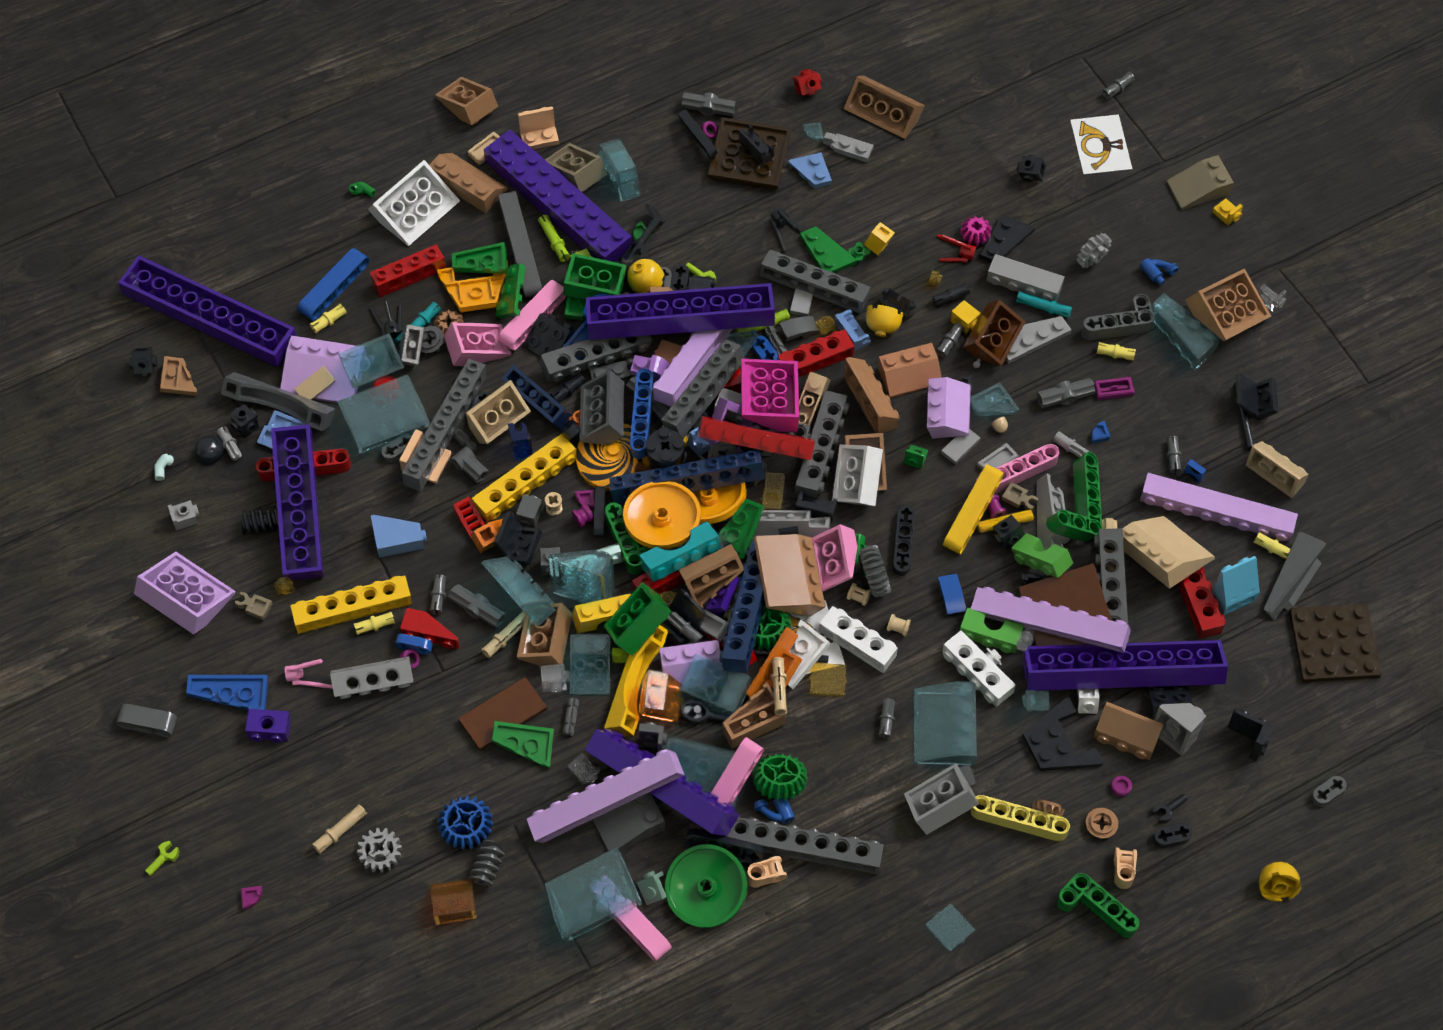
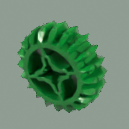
(769, 633)
(780, 777)

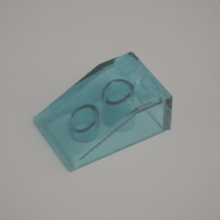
(371, 361)

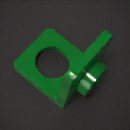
(915, 458)

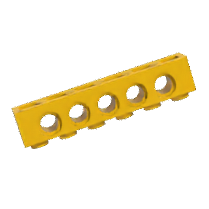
(558, 447)
(343, 612)

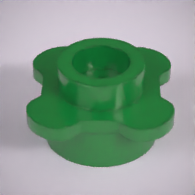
(860, 256)

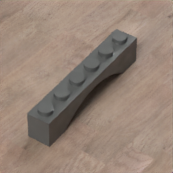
(251, 390)

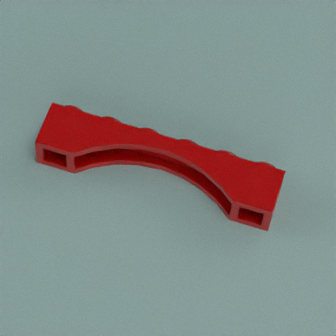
(756, 438)

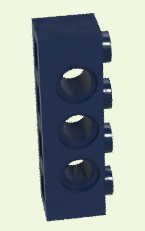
(537, 396)

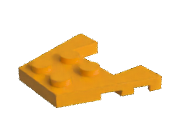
(472, 293)

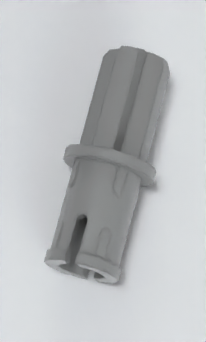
(229, 443)
(1069, 444)

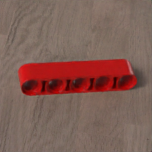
(331, 466)

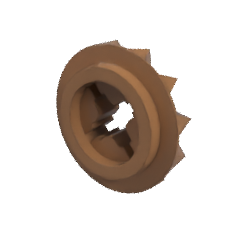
(441, 319)
(1048, 807)
(1109, 819)

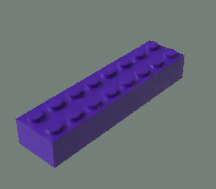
(297, 502)
(679, 794)

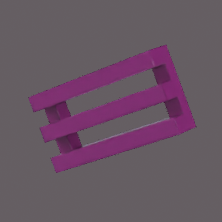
(1114, 391)

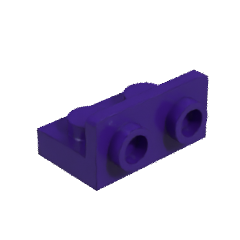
(721, 601)

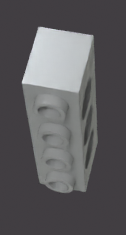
(400, 665)

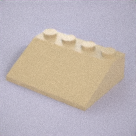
(1164, 549)

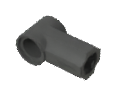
(467, 462)

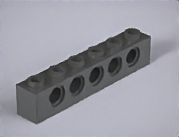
(815, 281)
(584, 349)
(704, 388)
(831, 403)
(1114, 539)

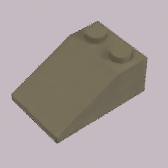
(578, 166)
(1201, 183)

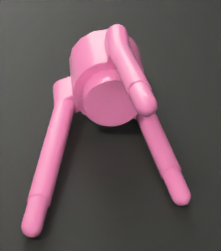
(295, 672)

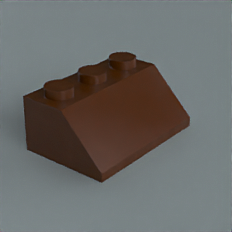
(994, 333)

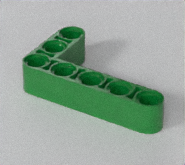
(1088, 514)

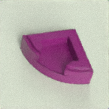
(586, 497)
(250, 896)

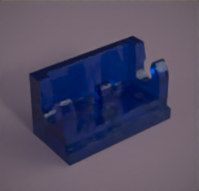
(520, 442)

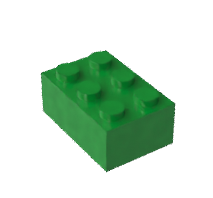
(593, 276)
(637, 618)

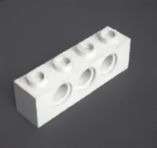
(861, 648)
(976, 658)

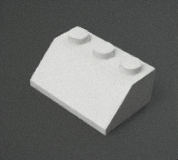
(857, 474)

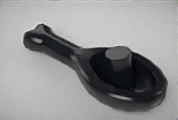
(697, 711)

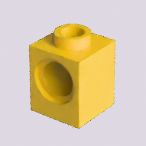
(879, 238)
(965, 315)

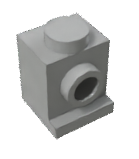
(184, 514)

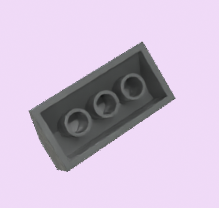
(602, 409)

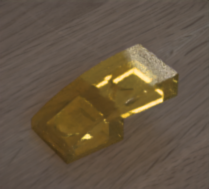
(773, 490)

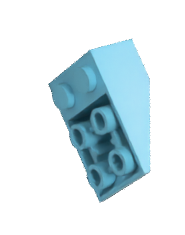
(1237, 585)

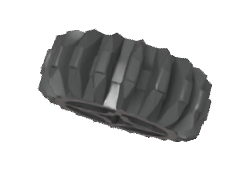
(875, 571)

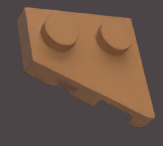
(176, 377)

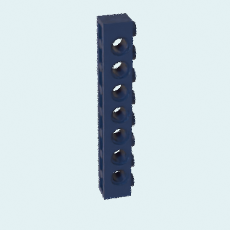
(694, 475)
(745, 617)

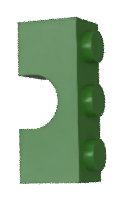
(1050, 561)
(1003, 638)

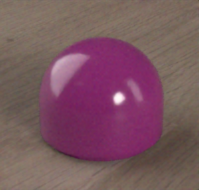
(712, 125)
(414, 653)

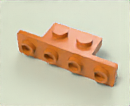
(782, 650)

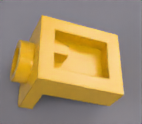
(1227, 211)

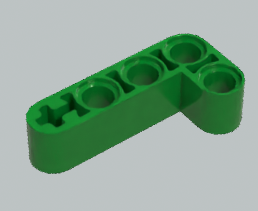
(623, 538)
(1099, 908)

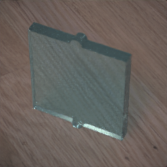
(950, 927)

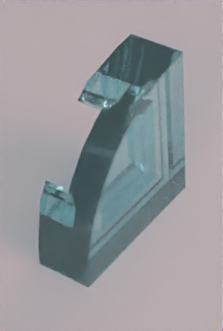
(814, 130)

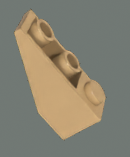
(812, 397)

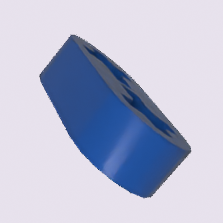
(767, 349)
(421, 645)

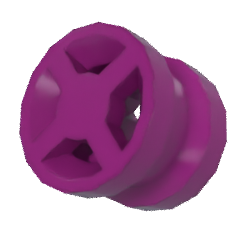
(582, 515)

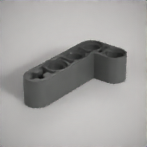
(1095, 326)

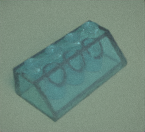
(520, 588)

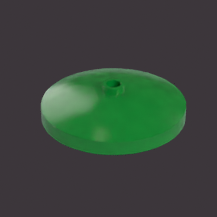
(690, 876)

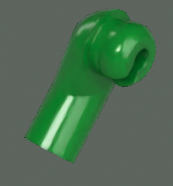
(360, 188)

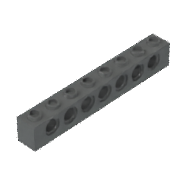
(444, 425)
(809, 851)

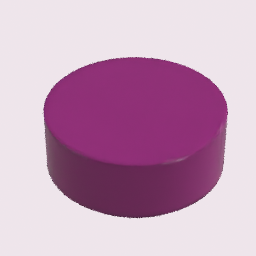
(1121, 786)

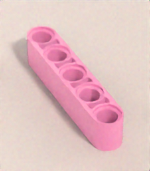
(520, 326)
(1025, 467)
(738, 771)
(644, 933)

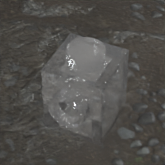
(554, 678)

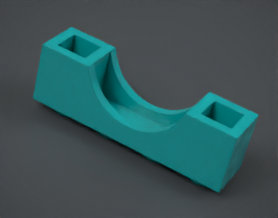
(660, 563)

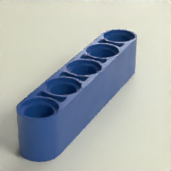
(333, 284)
(641, 405)

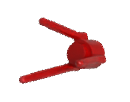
(967, 251)

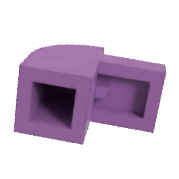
(655, 364)

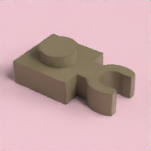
(1018, 496)
(255, 606)

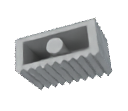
(411, 345)

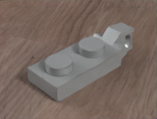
(848, 146)

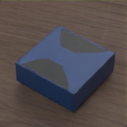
(1195, 471)

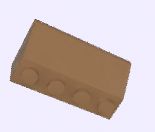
(883, 106)
(467, 181)
(870, 395)

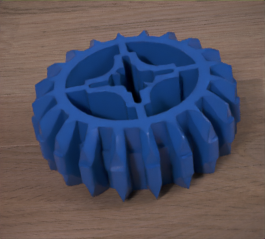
(477, 812)

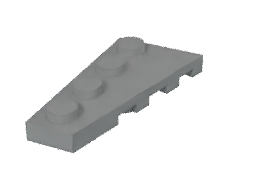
(1037, 335)

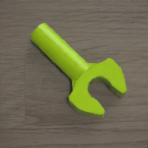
(697, 272)
(163, 857)

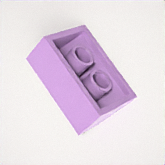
(948, 408)
(677, 659)

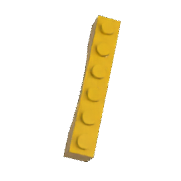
(623, 712)

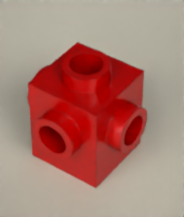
(807, 82)

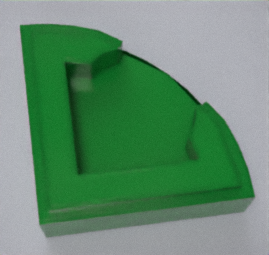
(638, 231)

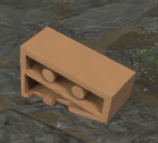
(711, 574)
(753, 718)

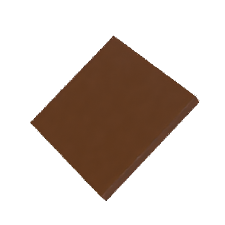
(1073, 589)

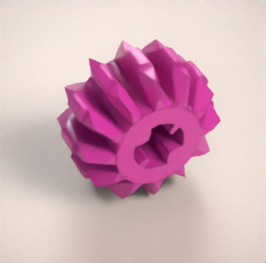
(976, 230)

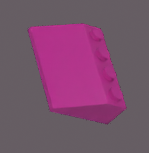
(770, 393)

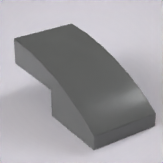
(798, 327)

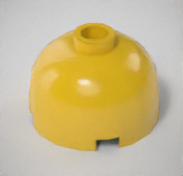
(643, 275)
(883, 319)
(1279, 881)

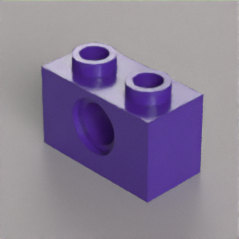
(258, 719)

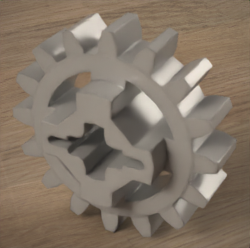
(1094, 250)
(379, 841)

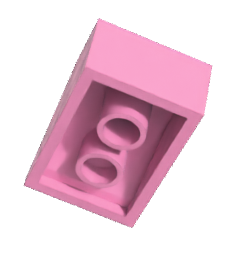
(475, 342)
(835, 555)

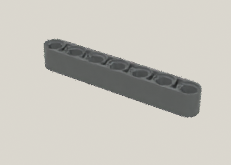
(519, 242)

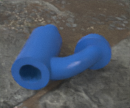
(1151, 270)
(783, 808)

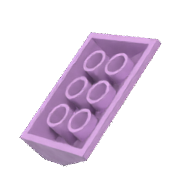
(307, 356)
(183, 592)

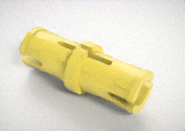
(328, 318)
(1116, 351)
(1272, 545)
(374, 623)

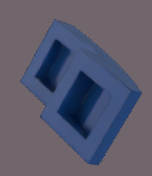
(952, 594)

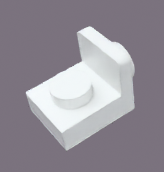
(1088, 701)

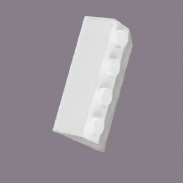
(414, 204)

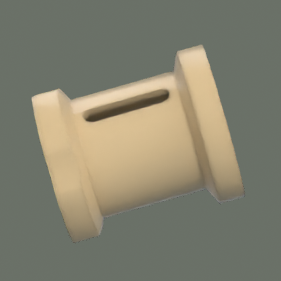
(554, 503)
(858, 594)
(898, 625)

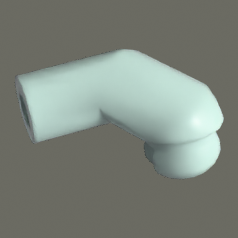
(159, 466)

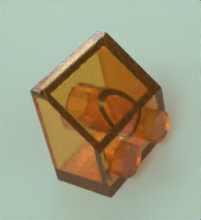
(660, 696)
(453, 901)

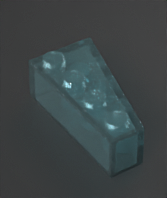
(1184, 330)

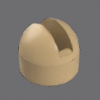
(1000, 424)

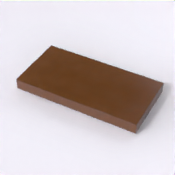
(513, 705)

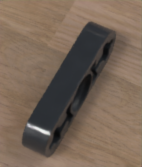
(599, 512)

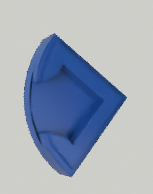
(1100, 433)

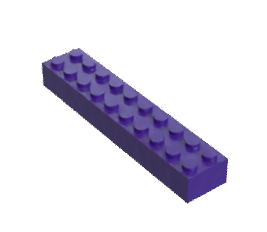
(556, 197)
(207, 310)
(680, 311)
(1139, 666)

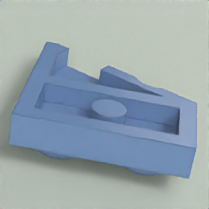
(812, 169)

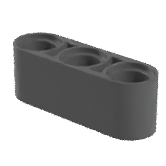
(146, 720)

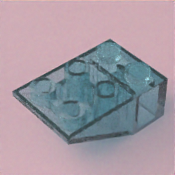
(590, 663)
(715, 686)

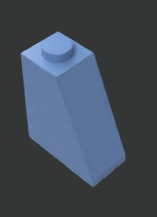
(397, 535)

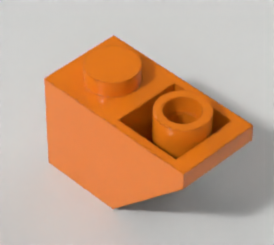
(485, 536)

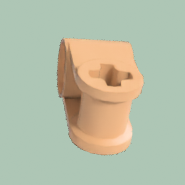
(1124, 864)
(770, 871)

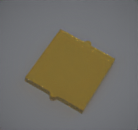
(828, 679)

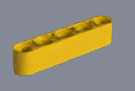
(973, 509)

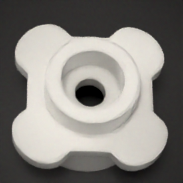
(993, 656)

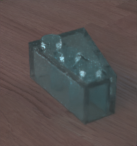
(620, 169)

